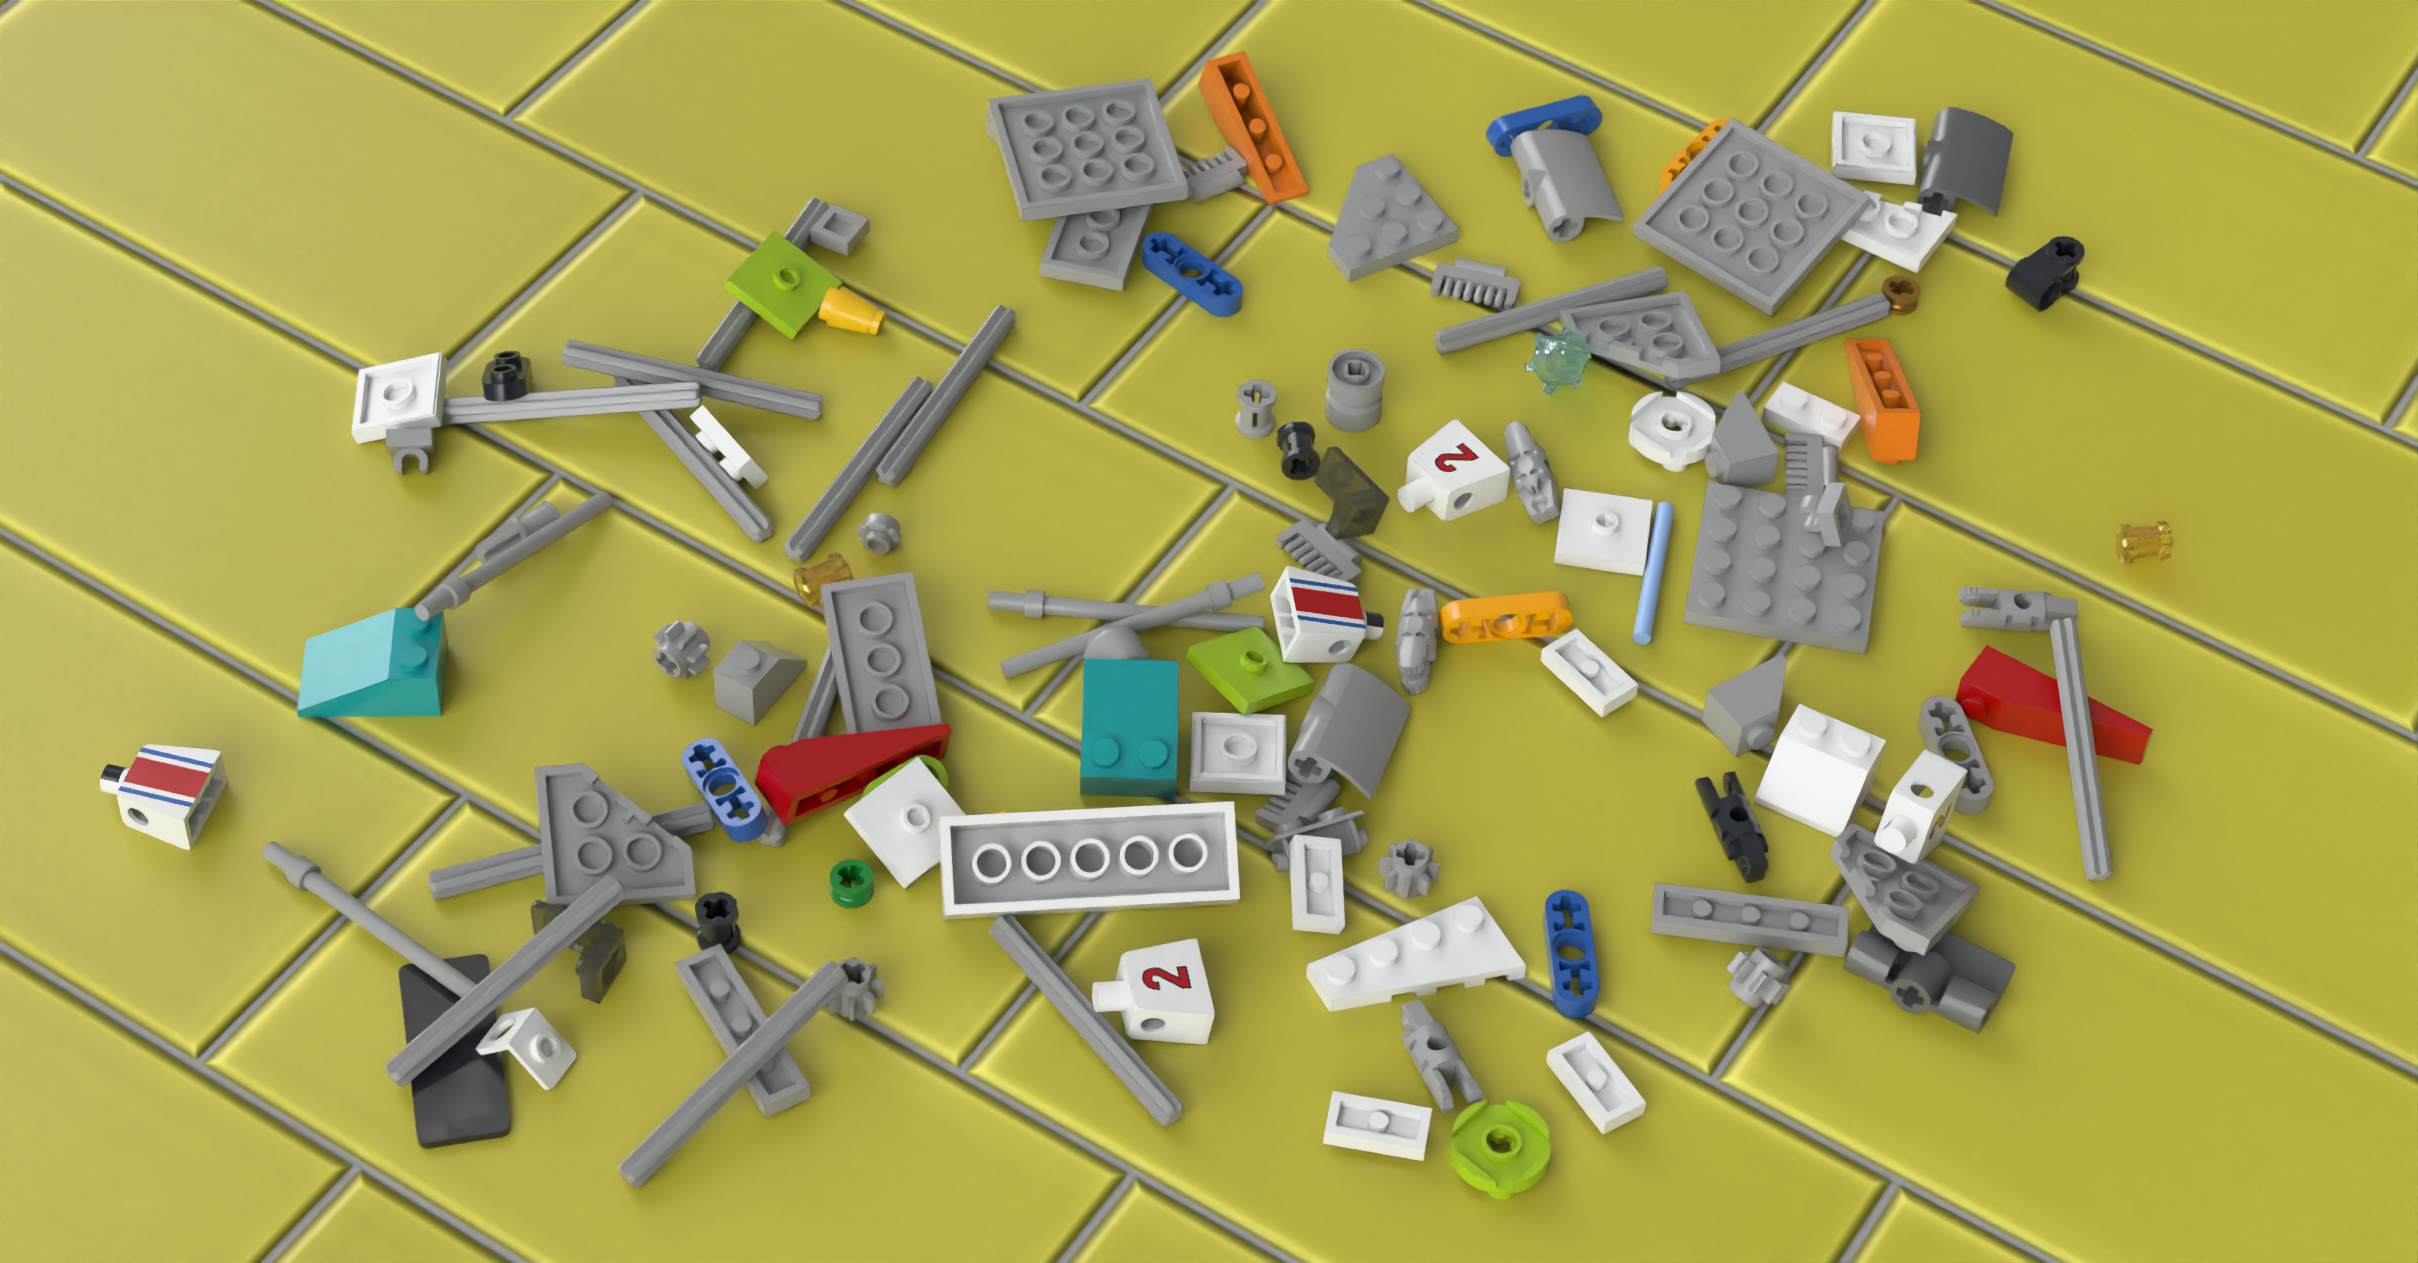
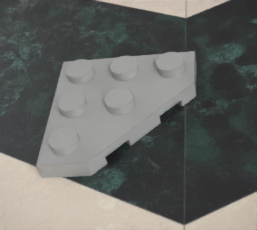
(1386, 221)
(1647, 332)
(596, 833)
(1901, 898)

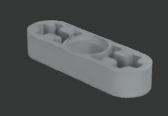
(1959, 737)

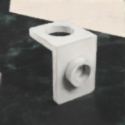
(532, 1043)

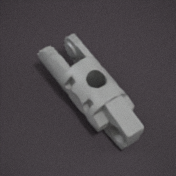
(1531, 473)
(2014, 609)
(1417, 638)
(1436, 1057)

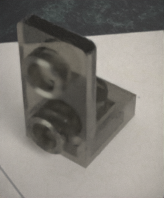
(1356, 497)
(600, 948)

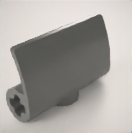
(1964, 161)
(1948, 980)

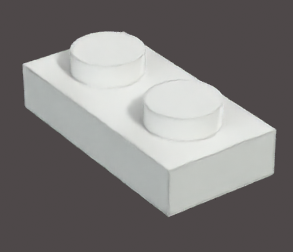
(1808, 414)
(736, 461)
(1589, 672)
(1316, 884)
(1596, 1082)
(1377, 1126)

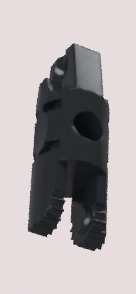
(1735, 825)

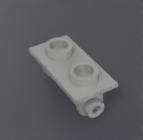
(1332, 824)

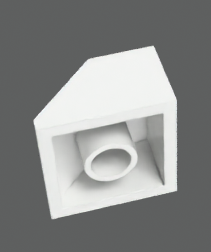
(1820, 771)

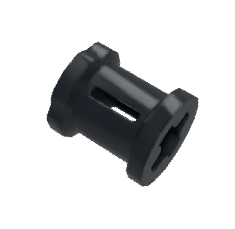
(1298, 450)
(717, 918)

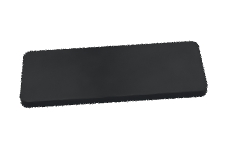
(461, 1092)

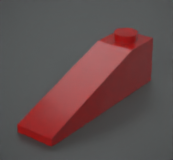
(2027, 704)
(832, 769)

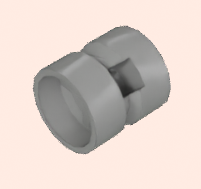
(1354, 390)

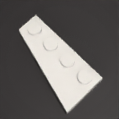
(1899, 232)
(1429, 953)

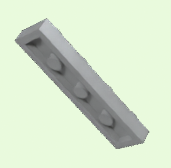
(1749, 919)
(733, 1018)

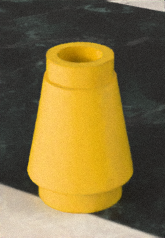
(851, 312)

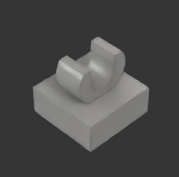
(411, 443)
(1829, 514)

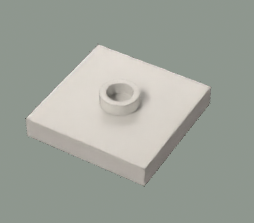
(1873, 148)
(399, 396)
(1603, 532)
(1238, 753)
(903, 819)

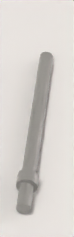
(458, 590)
(1216, 596)
(1036, 604)
(308, 876)

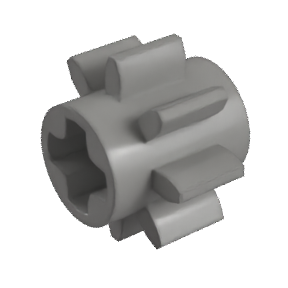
(681, 649)
(1408, 869)
(1757, 977)
(860, 992)

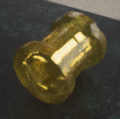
(2156, 539)
(809, 580)

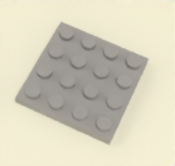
(1087, 149)
(1751, 216)
(1776, 580)

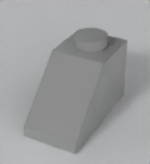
(1741, 448)
(754, 678)
(1747, 707)

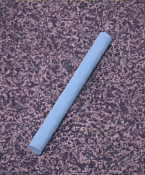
(1653, 573)

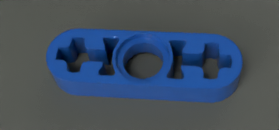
(1571, 114)
(1169, 257)
(725, 805)
(1563, 970)

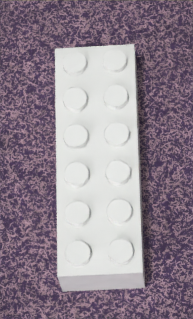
(1088, 860)

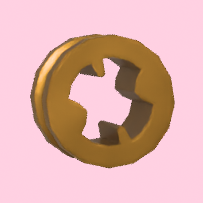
(1909, 291)

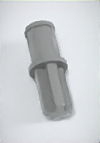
(516, 531)

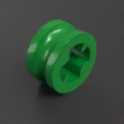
(846, 871)

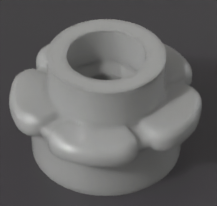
(879, 533)

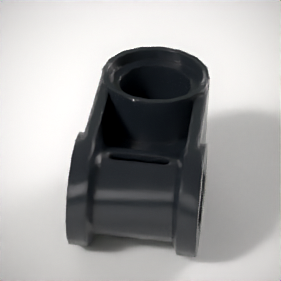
(2047, 272)

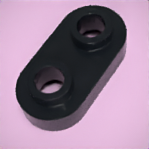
(507, 377)

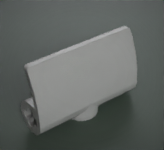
(1563, 181)
(1349, 729)

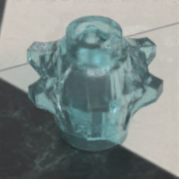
(1558, 361)

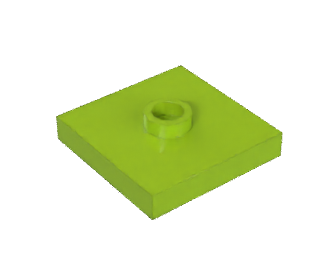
(781, 284)
(1249, 670)

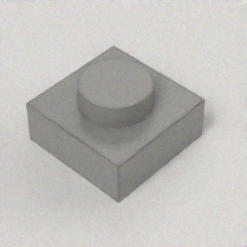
(840, 230)

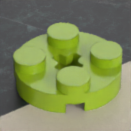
(1500, 1172)

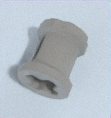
(1265, 418)

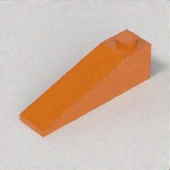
(1251, 127)
(1883, 401)

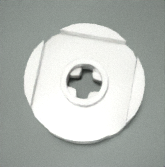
(1670, 447)

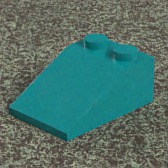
(376, 668)
(1129, 728)

